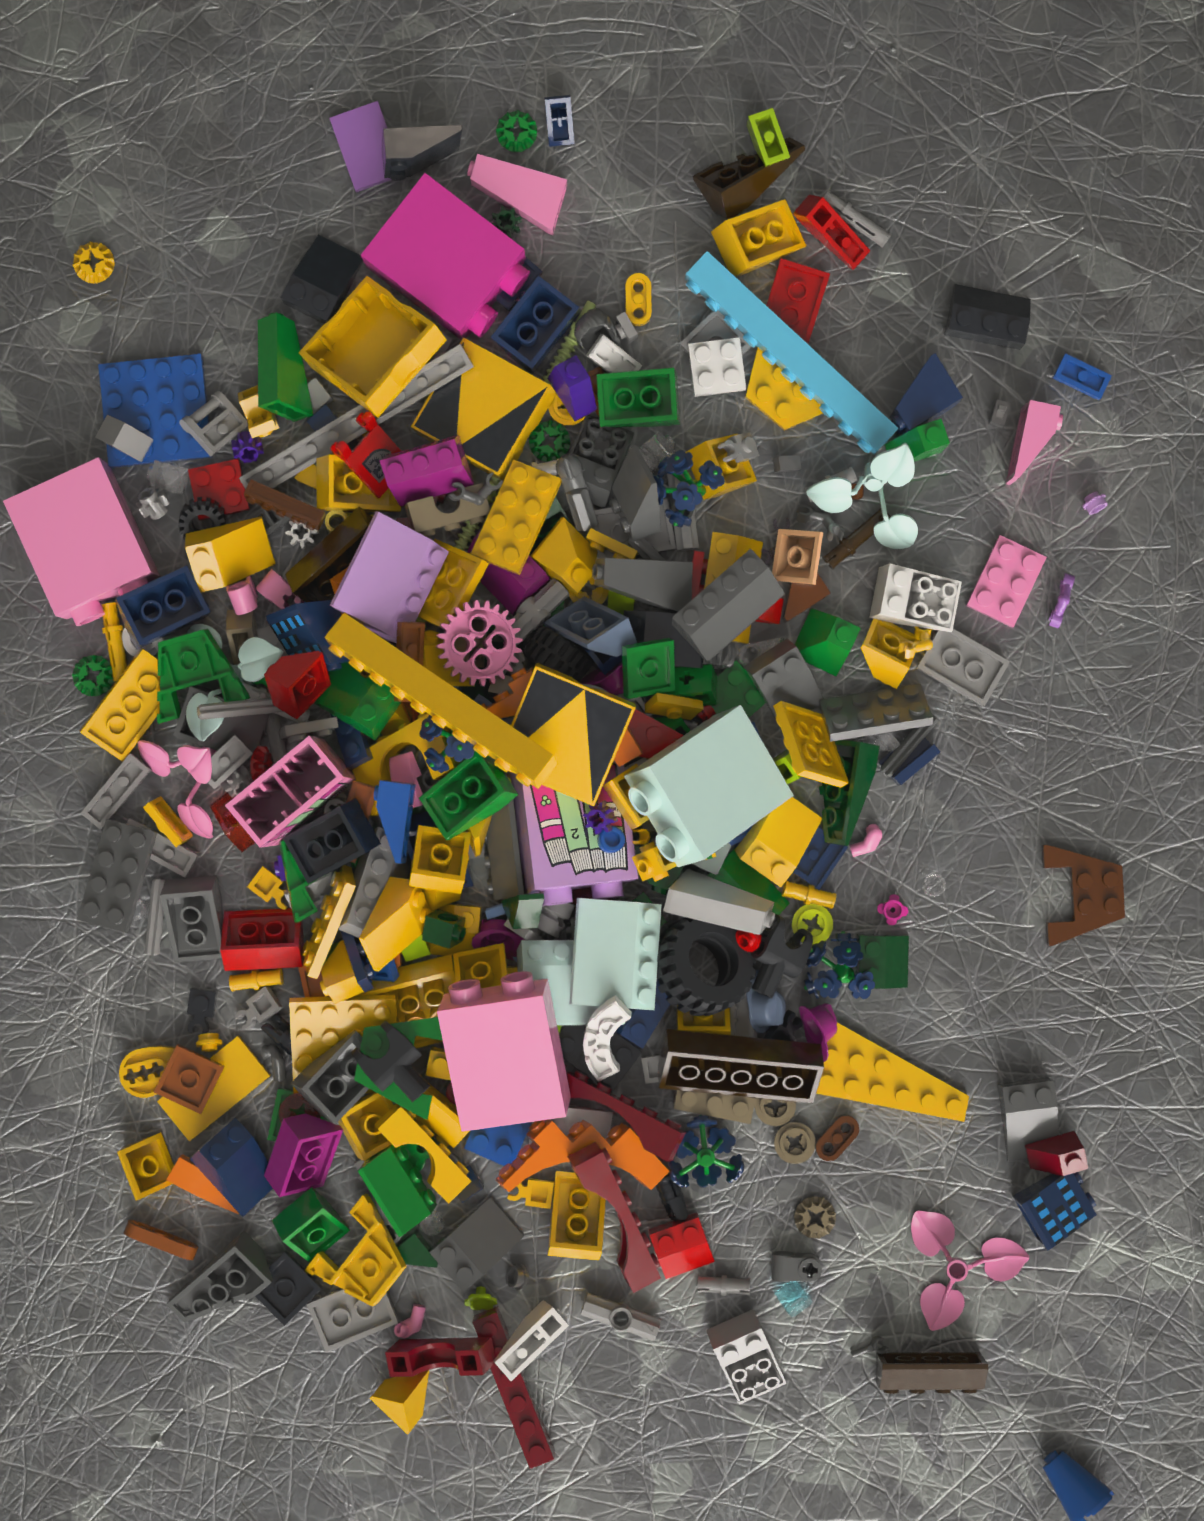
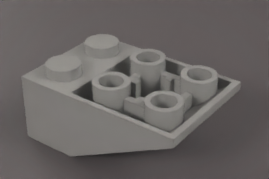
(746, 1356)

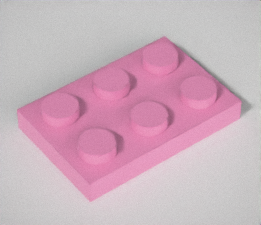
(1006, 581)

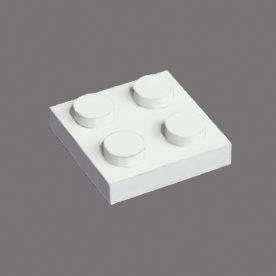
(717, 367)

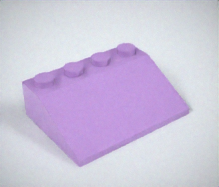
(389, 576)

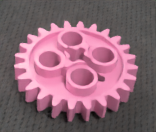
(496, 658)

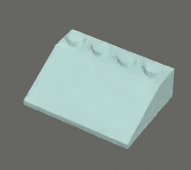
(615, 953)
(554, 962)

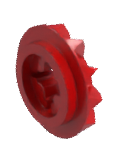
(260, 761)

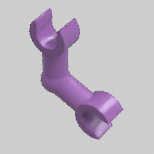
(1063, 600)

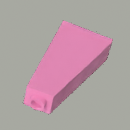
(529, 191)

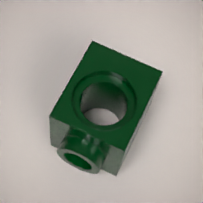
(444, 929)

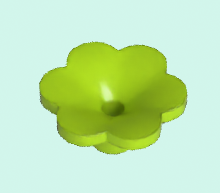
(480, 1300)

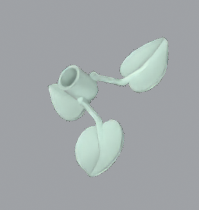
(892, 466)
(255, 659)

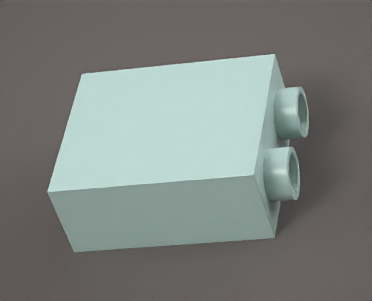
(707, 787)

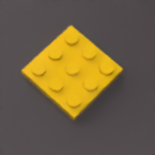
(453, 585)
(810, 745)

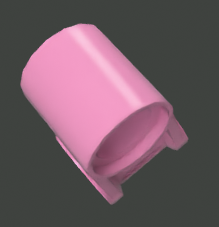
(277, 590)
(243, 596)

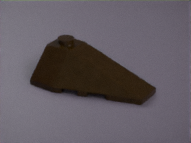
(738, 184)

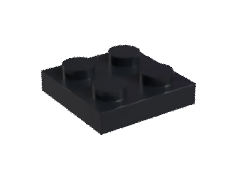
(289, 1289)

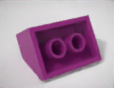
(426, 470)
(511, 588)
(302, 1154)

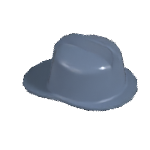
(765, 1010)

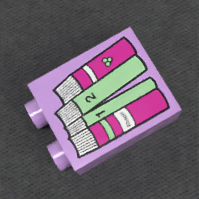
(562, 852)

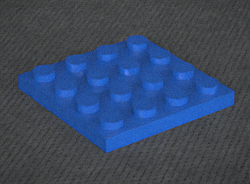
(153, 400)

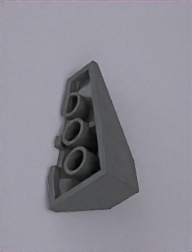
(230, 1276)

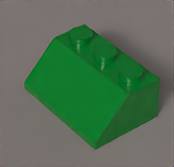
(742, 876)
(398, 1188)

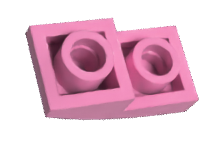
(406, 770)

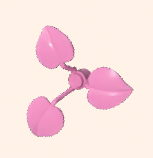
(197, 763)
(940, 1303)

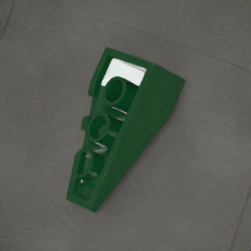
(845, 804)

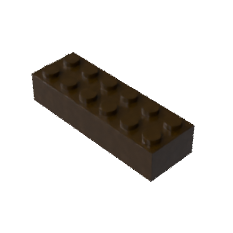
(740, 1066)

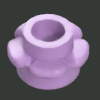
(1094, 503)

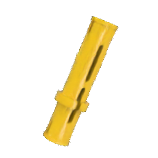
(112, 631)

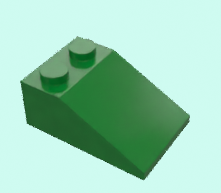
(638, 398)
(358, 701)
(468, 795)

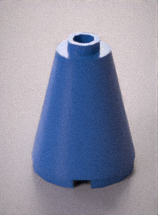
(1075, 1486)

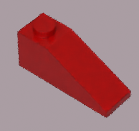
(831, 230)

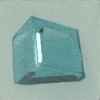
(793, 1298)

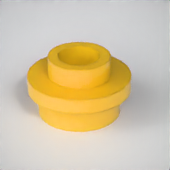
(208, 1042)

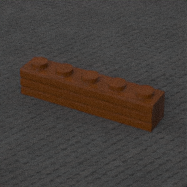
(284, 505)

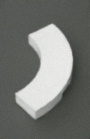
(598, 1035)

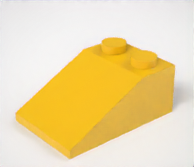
(758, 238)
(343, 491)
(228, 553)
(779, 840)
(394, 922)
(575, 1219)

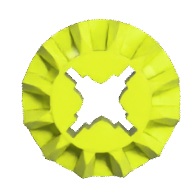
(824, 921)

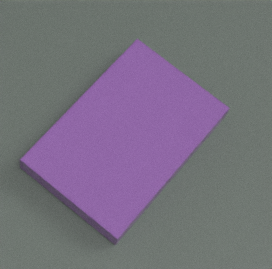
(360, 141)

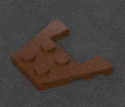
(1095, 893)

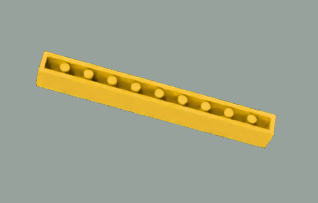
(441, 701)

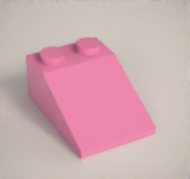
(1034, 429)

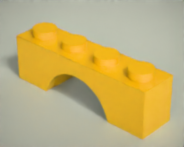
(445, 1176)

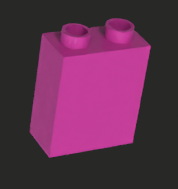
(446, 259)

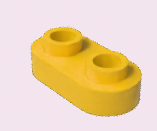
(638, 300)

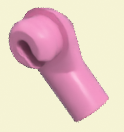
(870, 842)
(411, 1325)

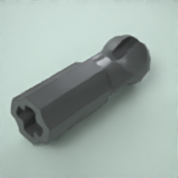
(576, 492)

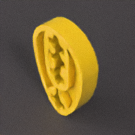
(144, 1056)

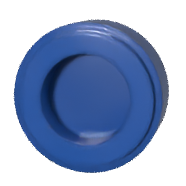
(611, 841)

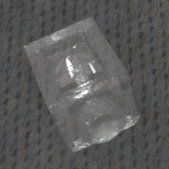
(168, 477)
(884, 740)

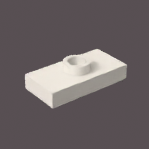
(611, 357)

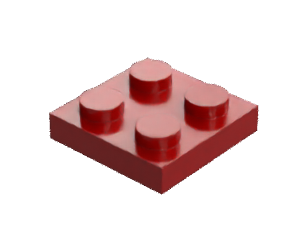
(220, 483)

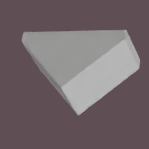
(124, 438)

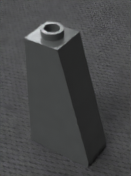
(652, 582)

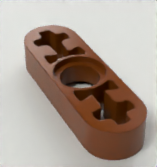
(161, 1239)

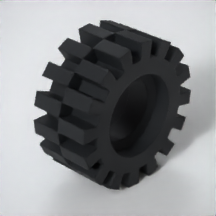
(200, 508)

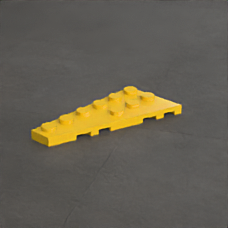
(876, 1076)

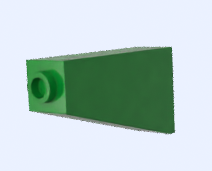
(281, 369)

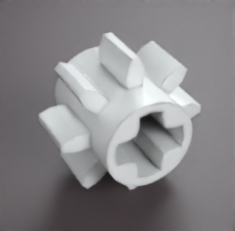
(306, 538)

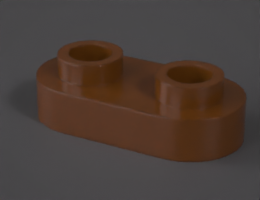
(838, 1138)

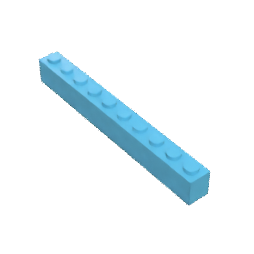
(790, 353)

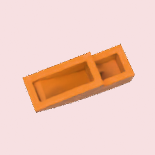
(191, 1179)

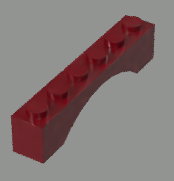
(655, 1134)
(595, 1175)
(515, 1394)

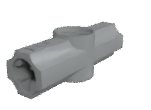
(685, 537)
(538, 609)
(636, 1323)

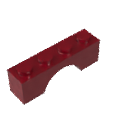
(413, 1356)

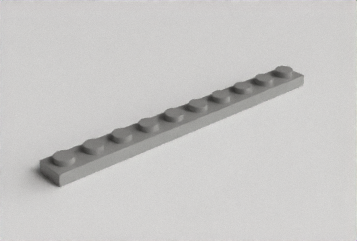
(346, 428)

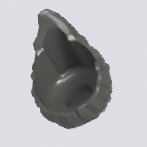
(592, 325)

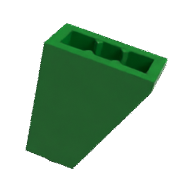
(923, 440)

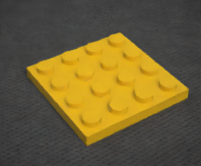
(321, 1024)

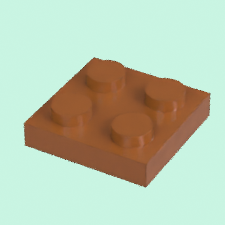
(189, 1079)

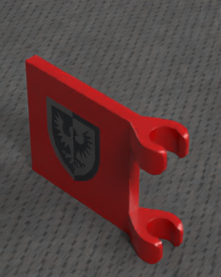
(366, 456)

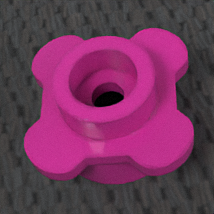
(892, 917)

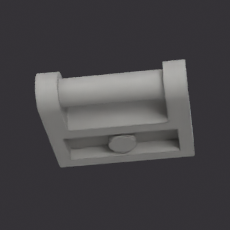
(219, 430)

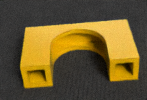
(392, 745)

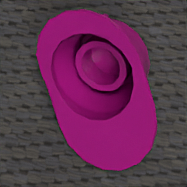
(611, 682)
(495, 932)
(819, 1025)

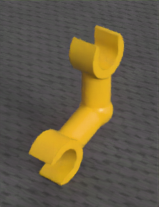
(924, 644)

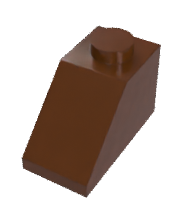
(803, 596)

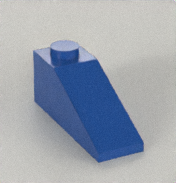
(395, 811)

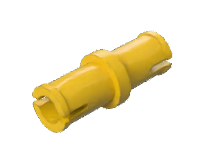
(809, 894)
(256, 979)

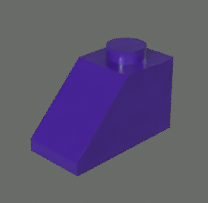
(573, 387)

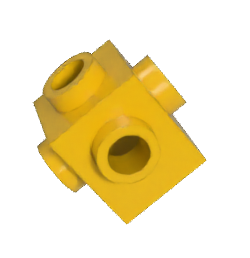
(651, 864)

